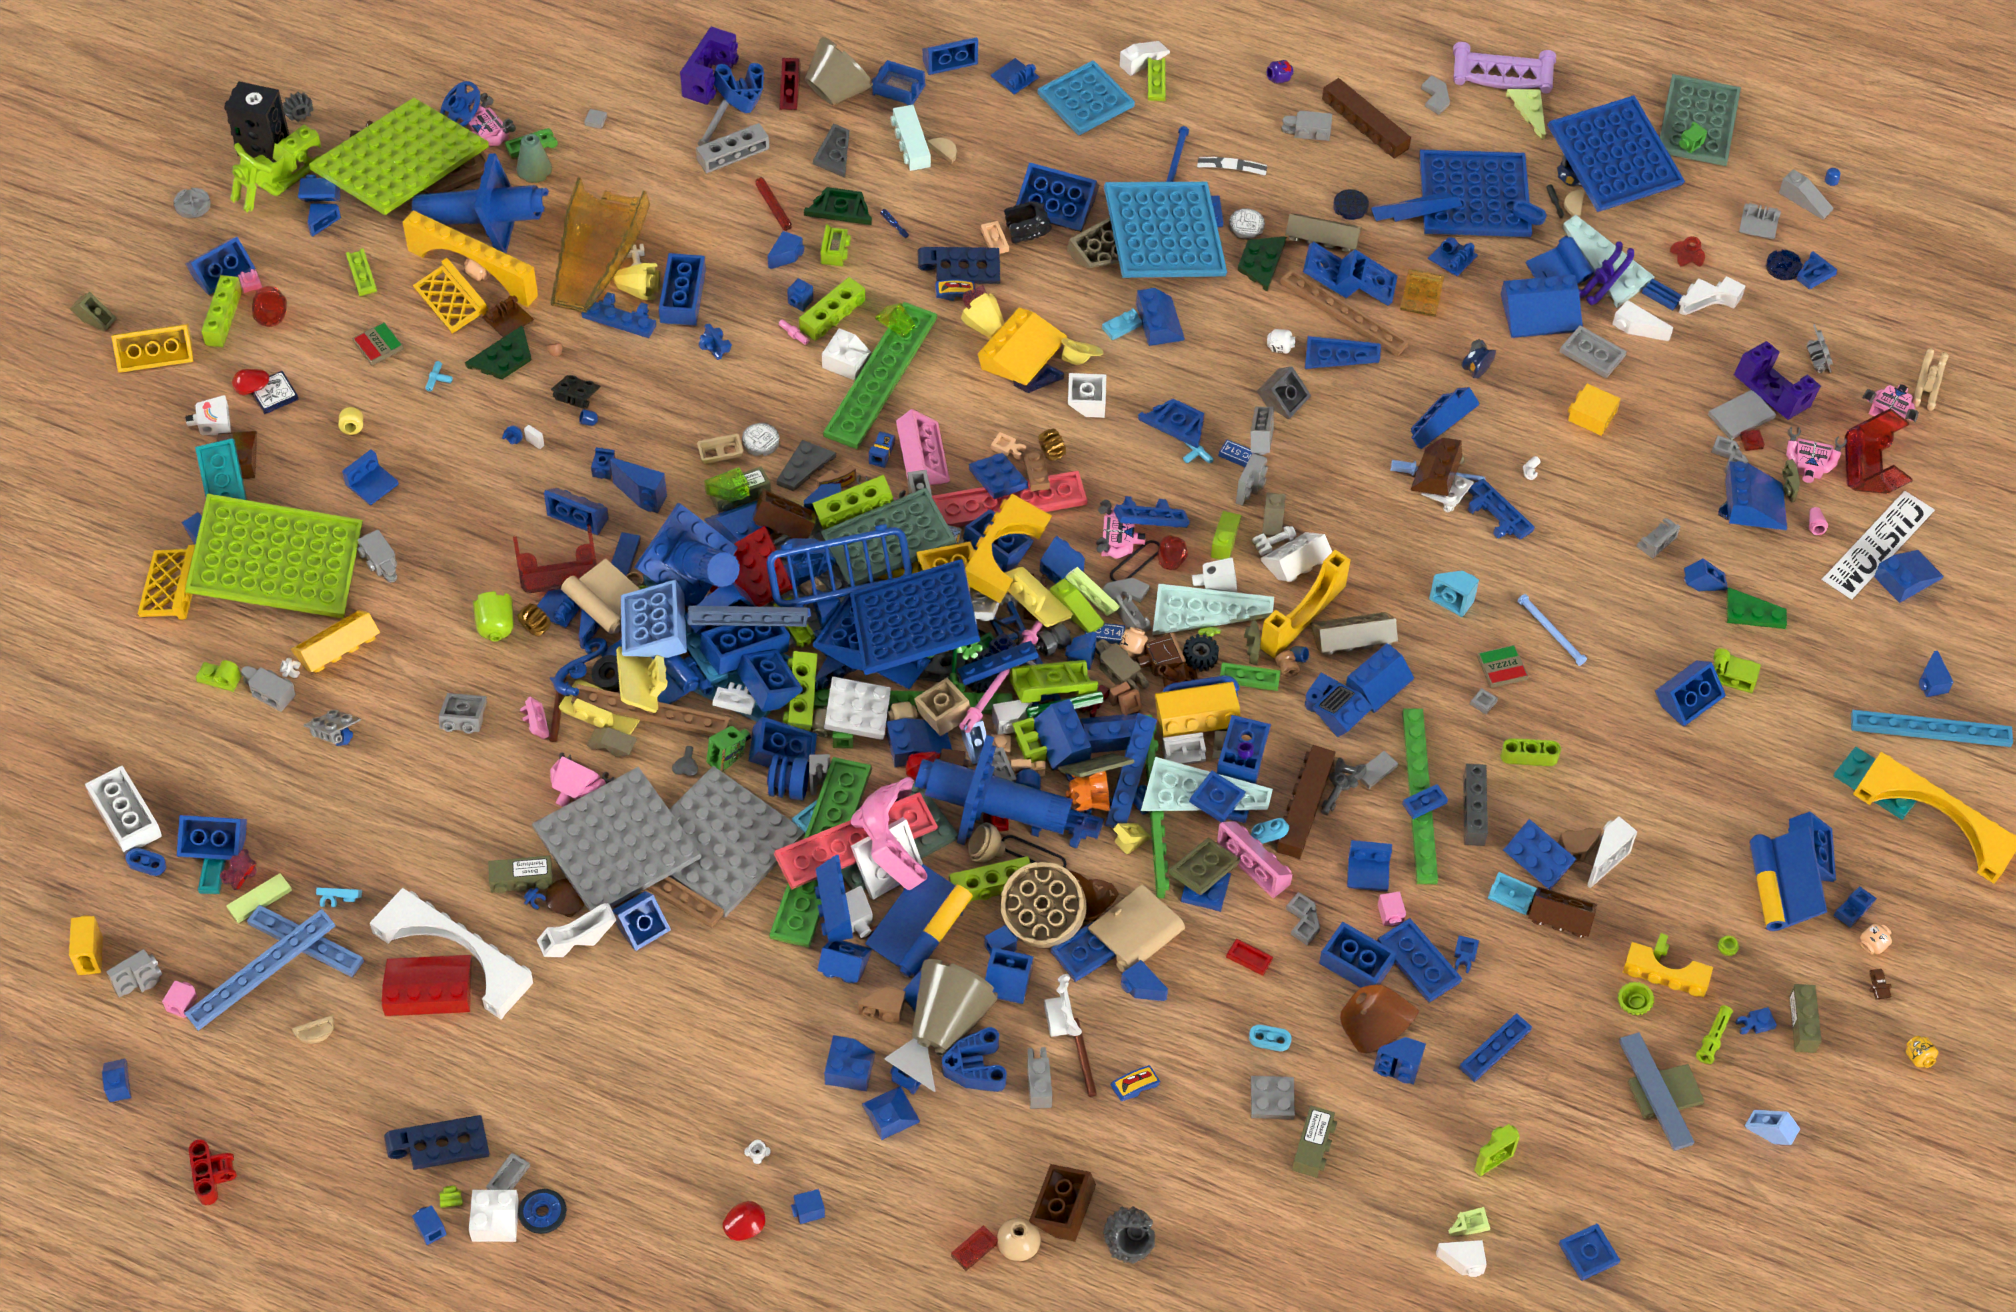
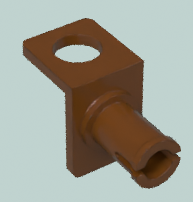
(1176, 674)

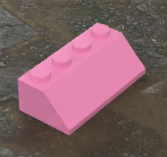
(922, 446)
(1254, 858)

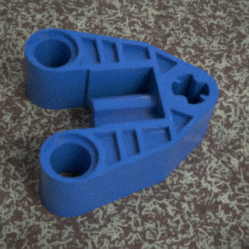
(741, 93)
(800, 564)
(968, 1064)

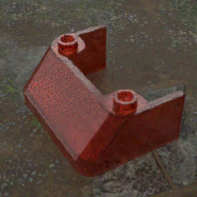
(1864, 454)
(551, 577)

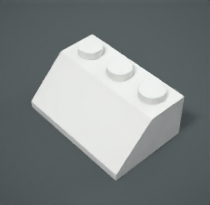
(1297, 556)

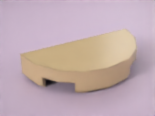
(944, 147)
(1573, 202)
(315, 1031)

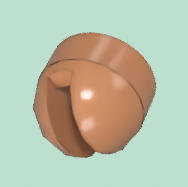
(555, 349)

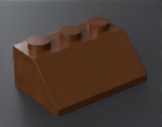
(1438, 467)
(783, 516)
(1562, 912)
(1063, 1202)

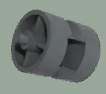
(1058, 638)

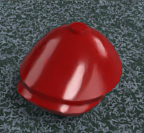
(249, 381)
(914, 762)
(744, 1221)

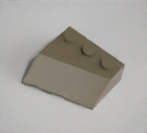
(1094, 246)

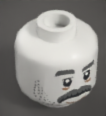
(1280, 341)

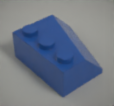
(736, 522)
(833, 900)

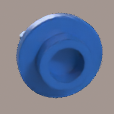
(513, 434)
(531, 895)

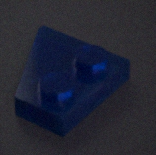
(1046, 376)

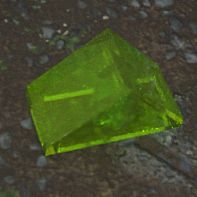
(896, 319)

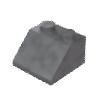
(1284, 392)

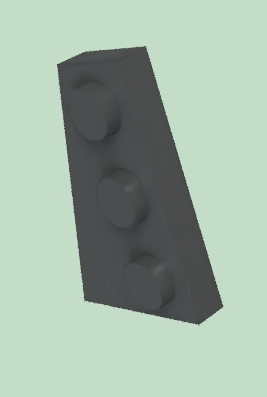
(833, 151)
(804, 463)

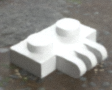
(734, 699)

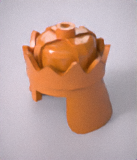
(1089, 792)

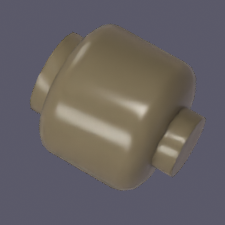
(818, 723)

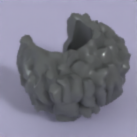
(1129, 1234)

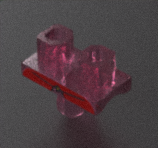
(240, 868)

